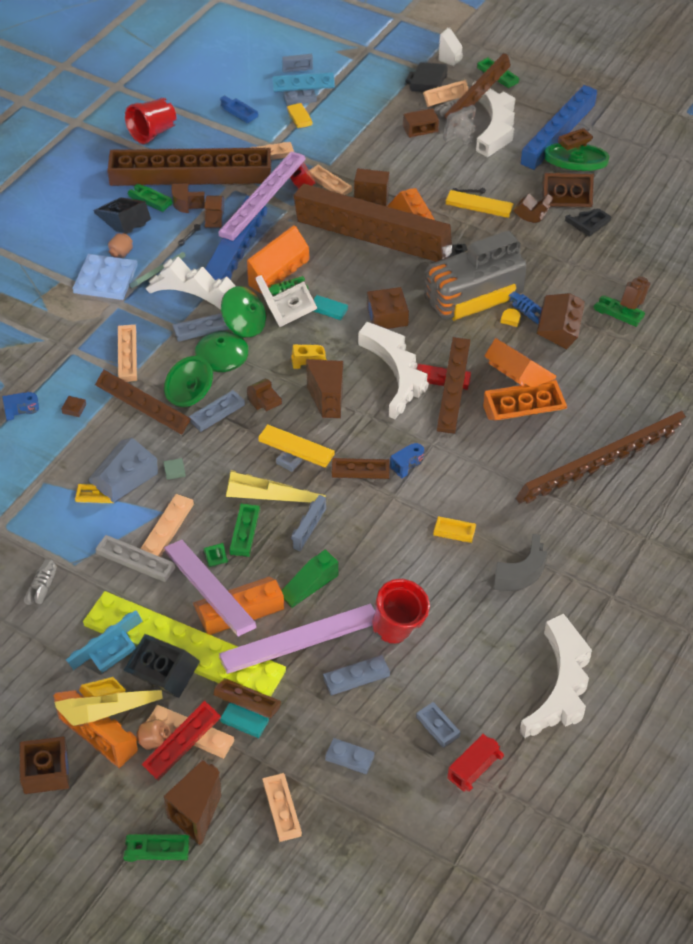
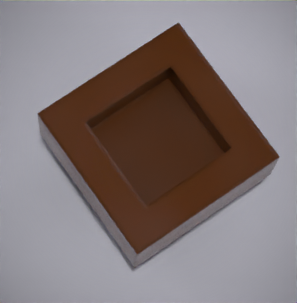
(73, 406)

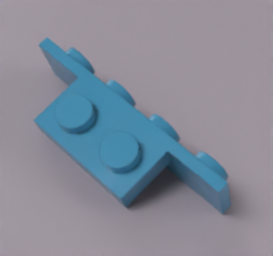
(303, 82)
(109, 646)

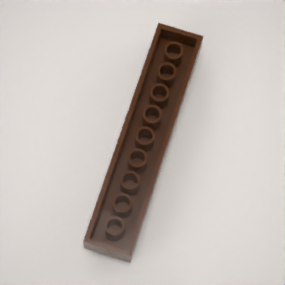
(189, 166)
(373, 223)

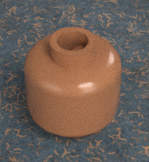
(120, 245)
(152, 734)

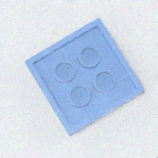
(105, 276)

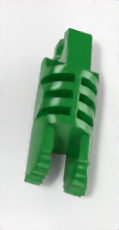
(278, 288)

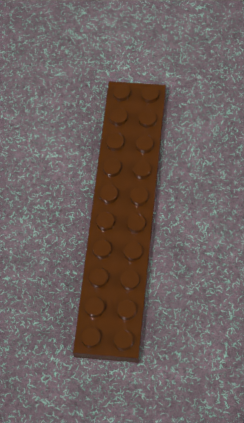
(604, 455)

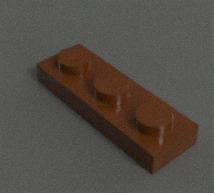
(360, 468)
(247, 698)

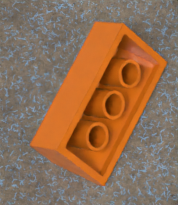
(411, 202)
(278, 259)
(517, 365)
(523, 400)
(256, 598)
(103, 734)

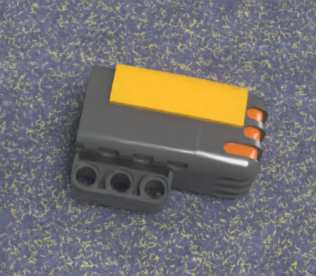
(476, 277)

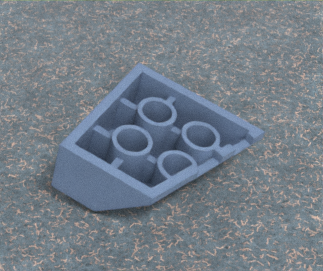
(124, 469)

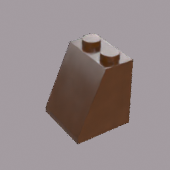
(326, 386)
(194, 801)

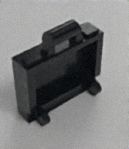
(427, 76)

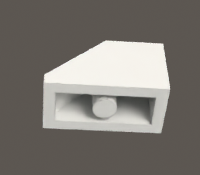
(449, 48)

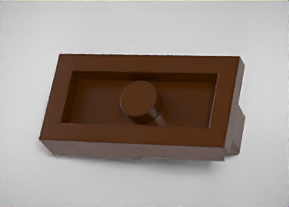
(575, 139)

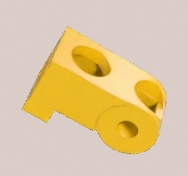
(301, 353)

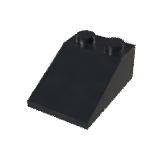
(124, 214)
(162, 665)

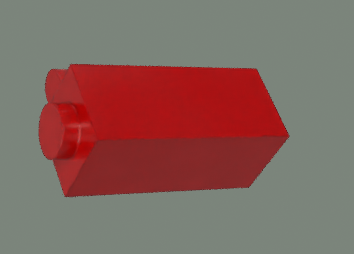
(474, 762)

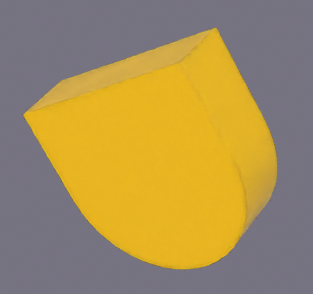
(510, 317)

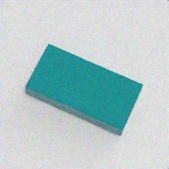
(330, 307)
(244, 720)

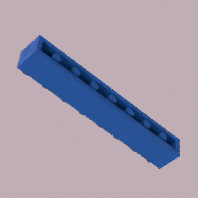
(559, 125)
(229, 252)

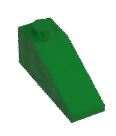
(310, 578)

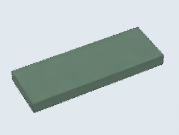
(153, 272)

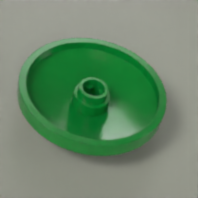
(581, 159)

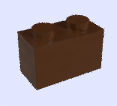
(420, 122)

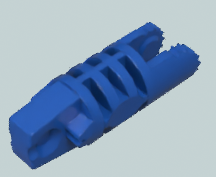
(525, 306)

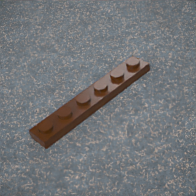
(482, 85)
(453, 385)
(143, 402)

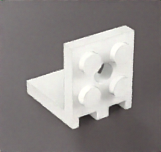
(281, 304)

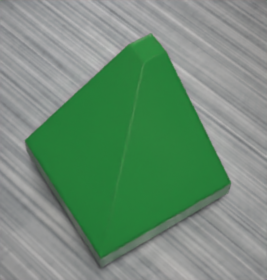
(215, 555)

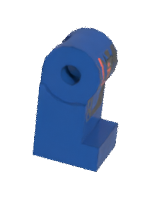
(20, 404)
(406, 458)

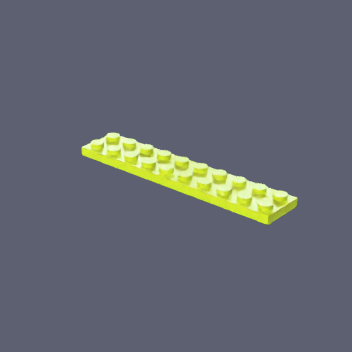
(206, 648)

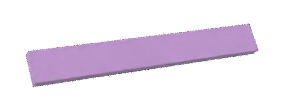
(261, 196)
(210, 588)
(296, 639)

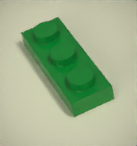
(508, 79)
(244, 530)

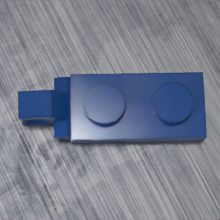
(239, 109)

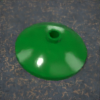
(243, 312)
(223, 350)
(188, 381)

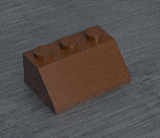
(568, 189)
(561, 319)

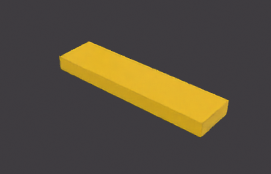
(479, 203)
(296, 446)

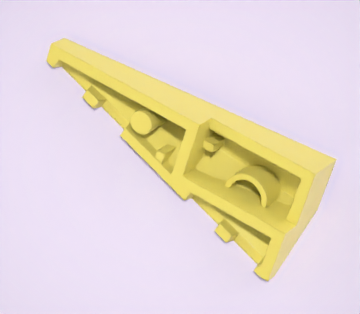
(257, 488)
(89, 709)

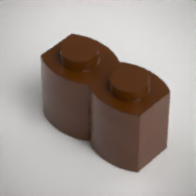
(635, 292)

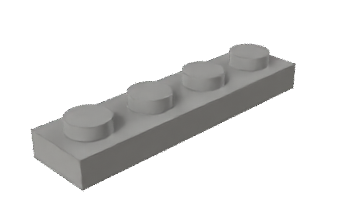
(135, 558)

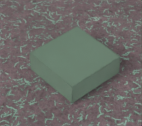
(174, 469)

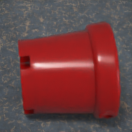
(149, 119)
(399, 610)

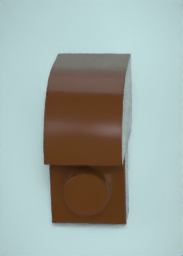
(185, 200)
(531, 209)
(214, 211)
(263, 395)

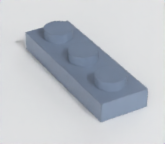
(199, 327)
(217, 410)
(308, 522)
(356, 675)

